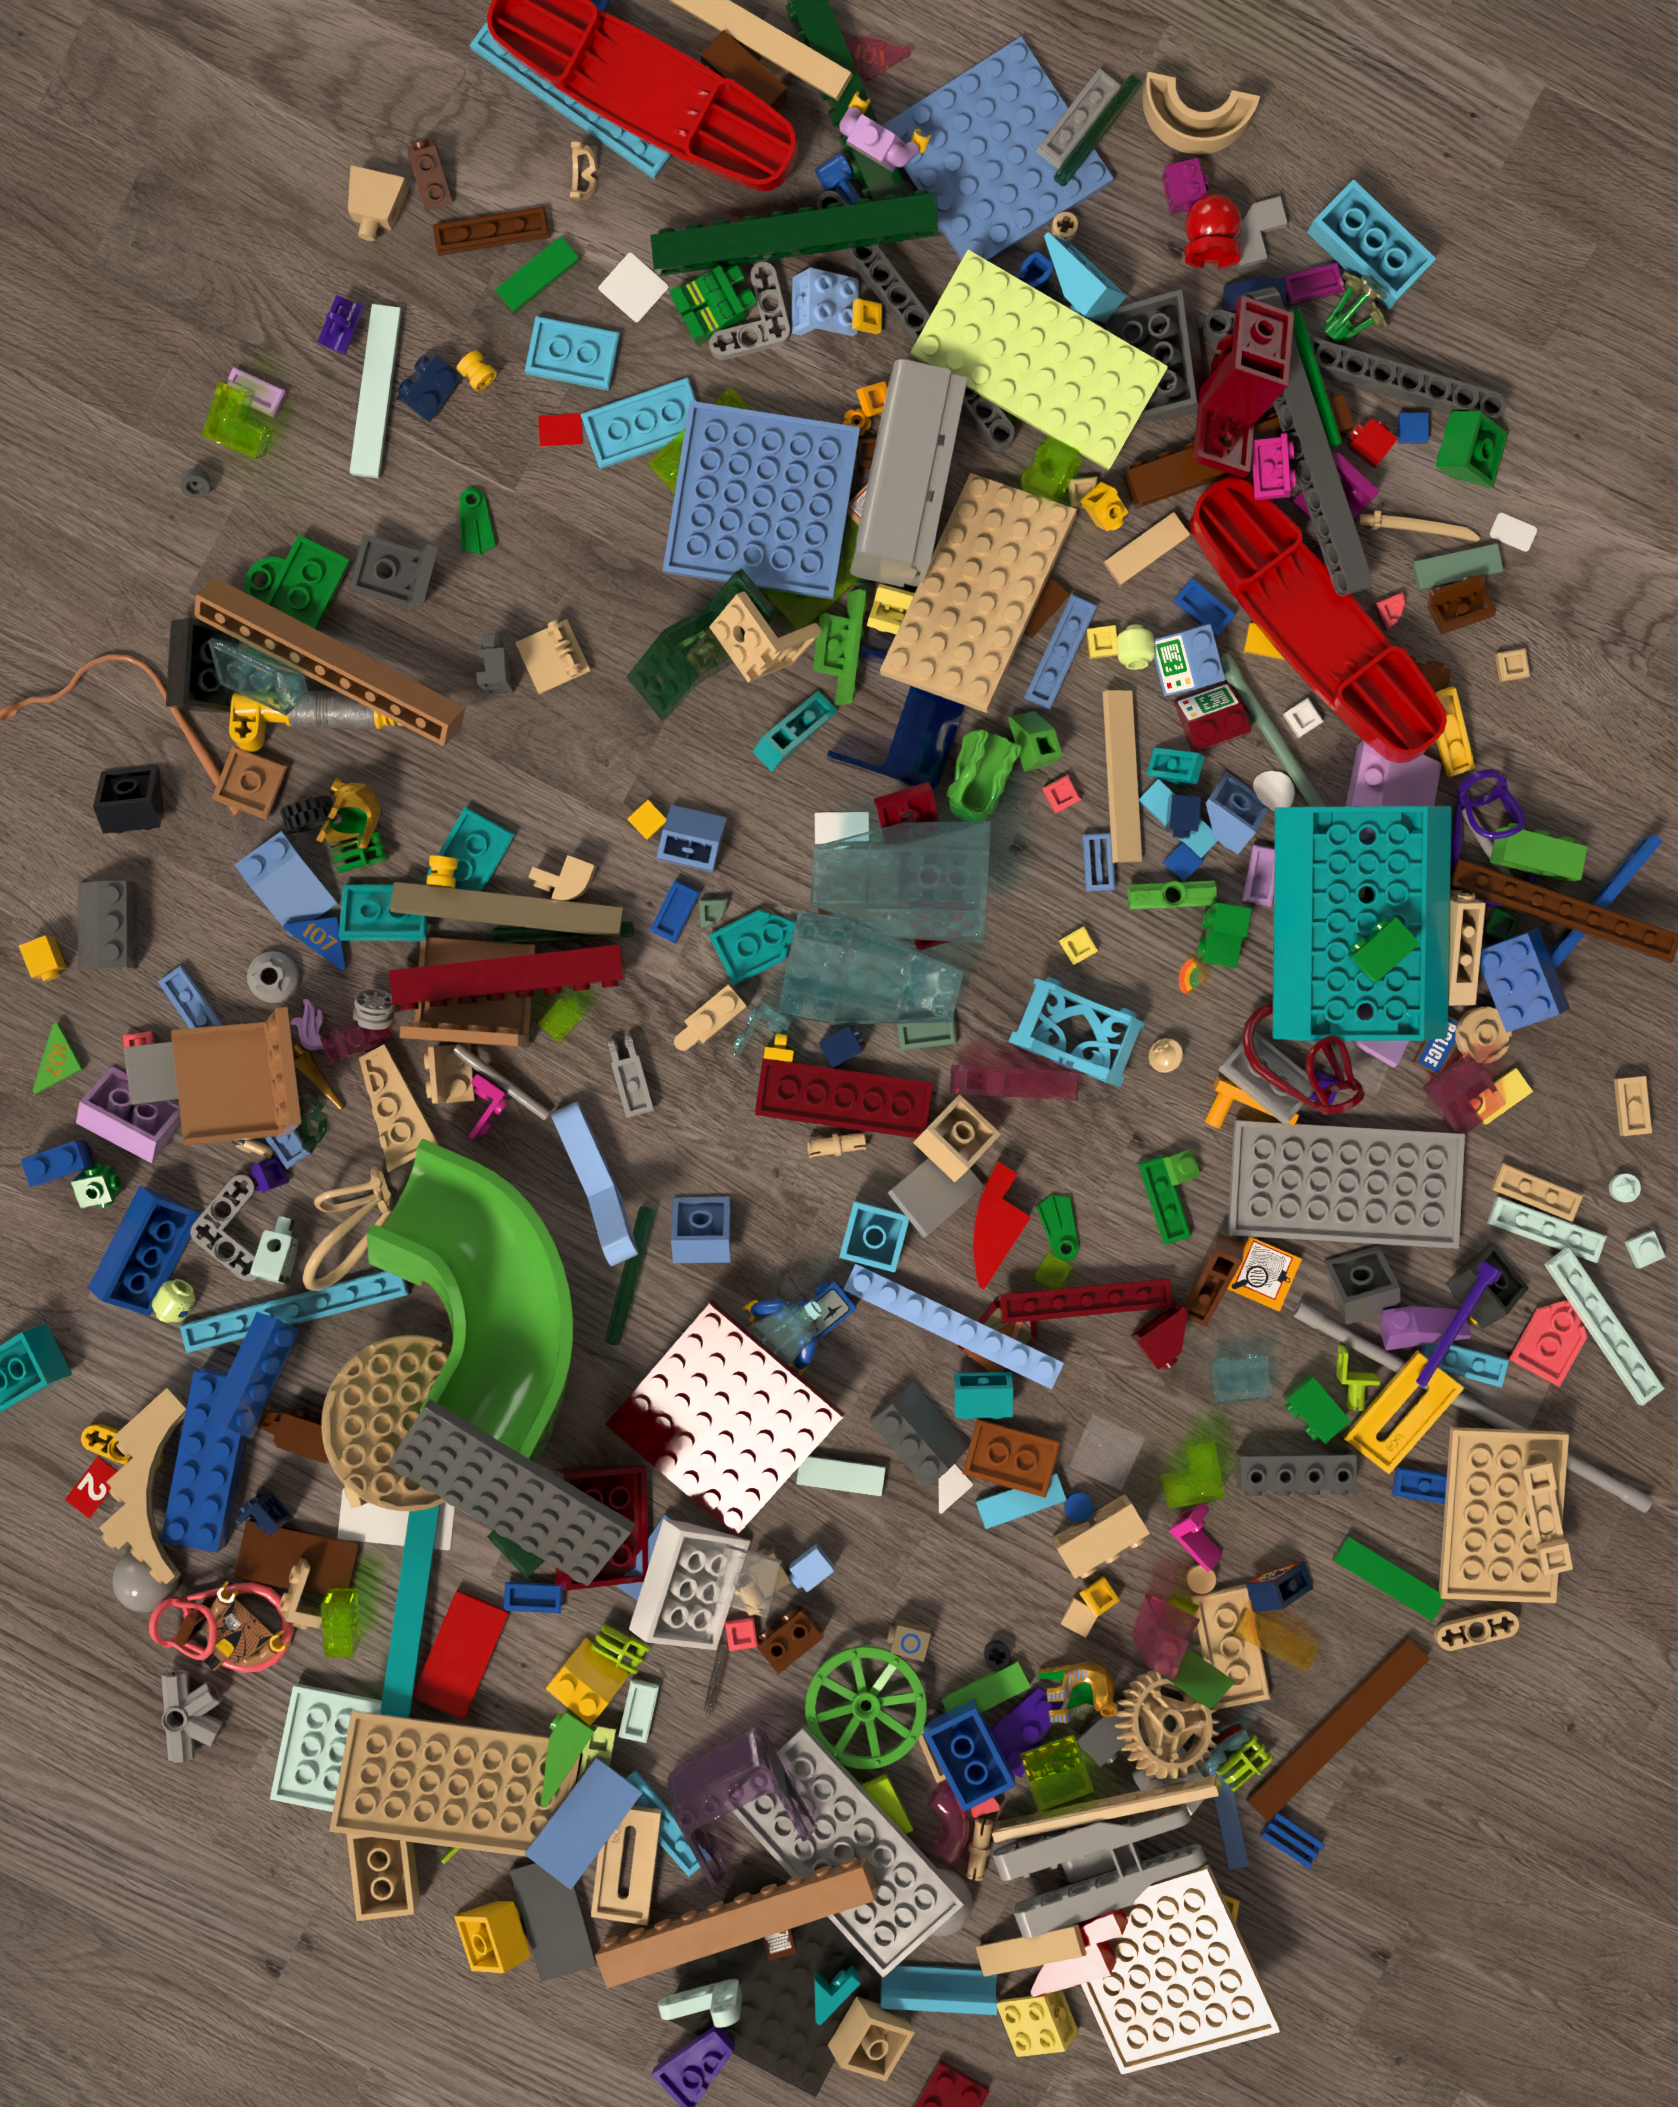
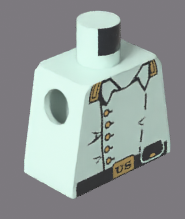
(276, 1265)

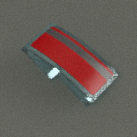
(1229, 1738)

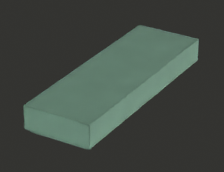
(1456, 566)

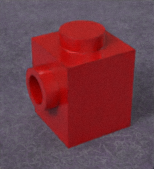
(1372, 441)

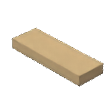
(1146, 549)
(1536, 1192)

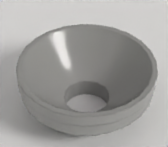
(287, 980)

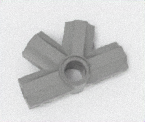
(193, 1707)

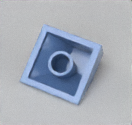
(1234, 813)

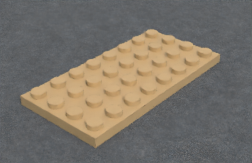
(978, 592)
(443, 1784)

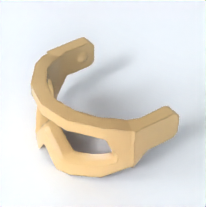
(579, 149)

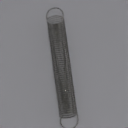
(711, 1680)

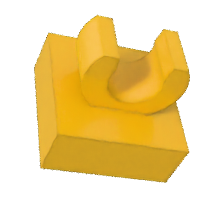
(779, 1051)

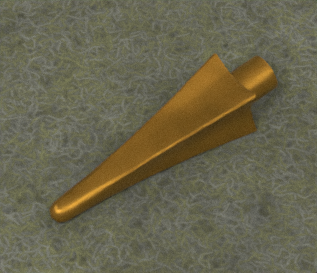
(307, 1065)

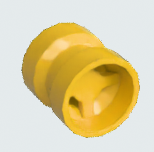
(476, 370)
(442, 871)

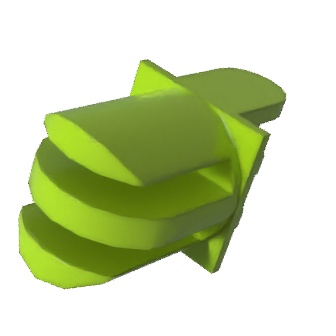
(615, 1645)
(1240, 1766)

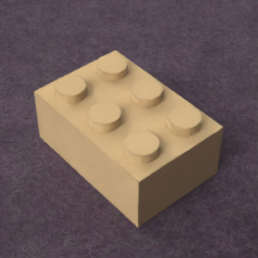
(1101, 1537)
(383, 1877)

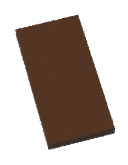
(272, 1557)

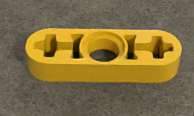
(99, 1448)

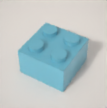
(874, 1236)

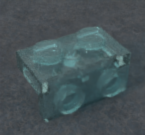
(1240, 1379)

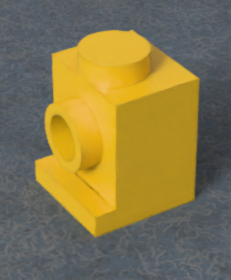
(1105, 507)

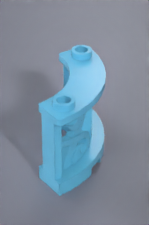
(1099, 1065)

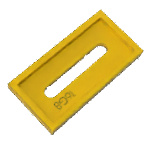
(1390, 1452)

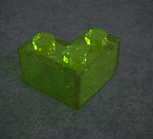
(229, 423)
(1200, 1480)

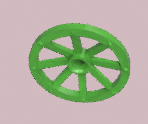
(866, 1715)

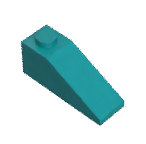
(794, 731)

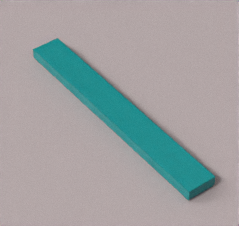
(409, 1612)

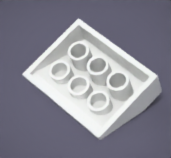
(680, 1587)

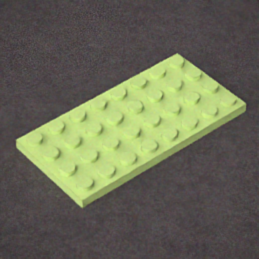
(1039, 359)

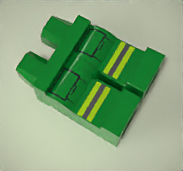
(711, 302)

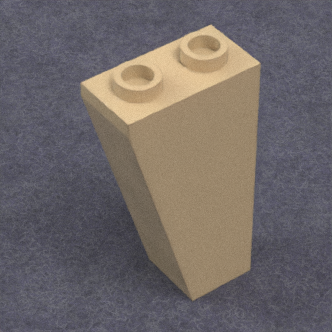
(1465, 944)

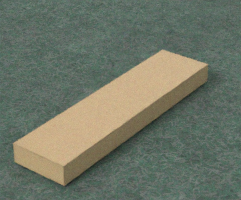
(1031, 1952)

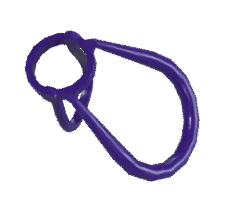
(1510, 804)

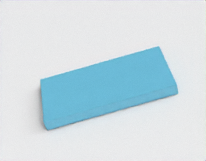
(638, 423)

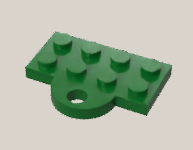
(301, 583)

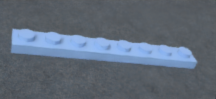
(953, 1326)

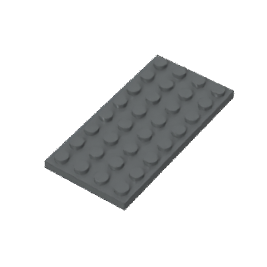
(510, 1493)

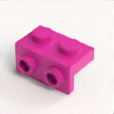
(1271, 468)

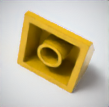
(587, 1682)
(493, 1937)

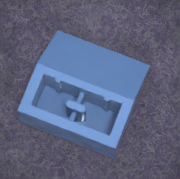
(691, 839)

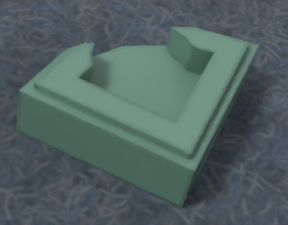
(711, 911)

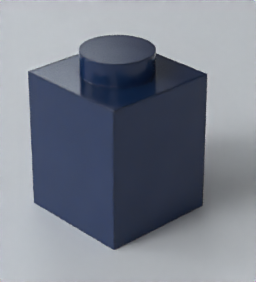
(1183, 815)
(842, 1046)

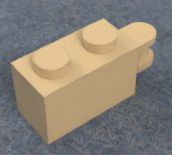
(710, 1018)

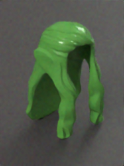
(981, 774)

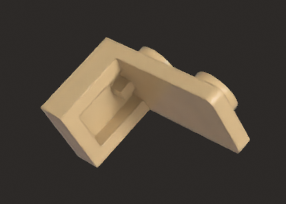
(300, 1615)

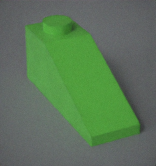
(564, 1748)

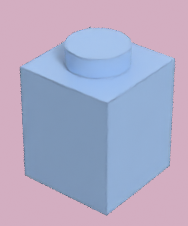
(810, 1568)

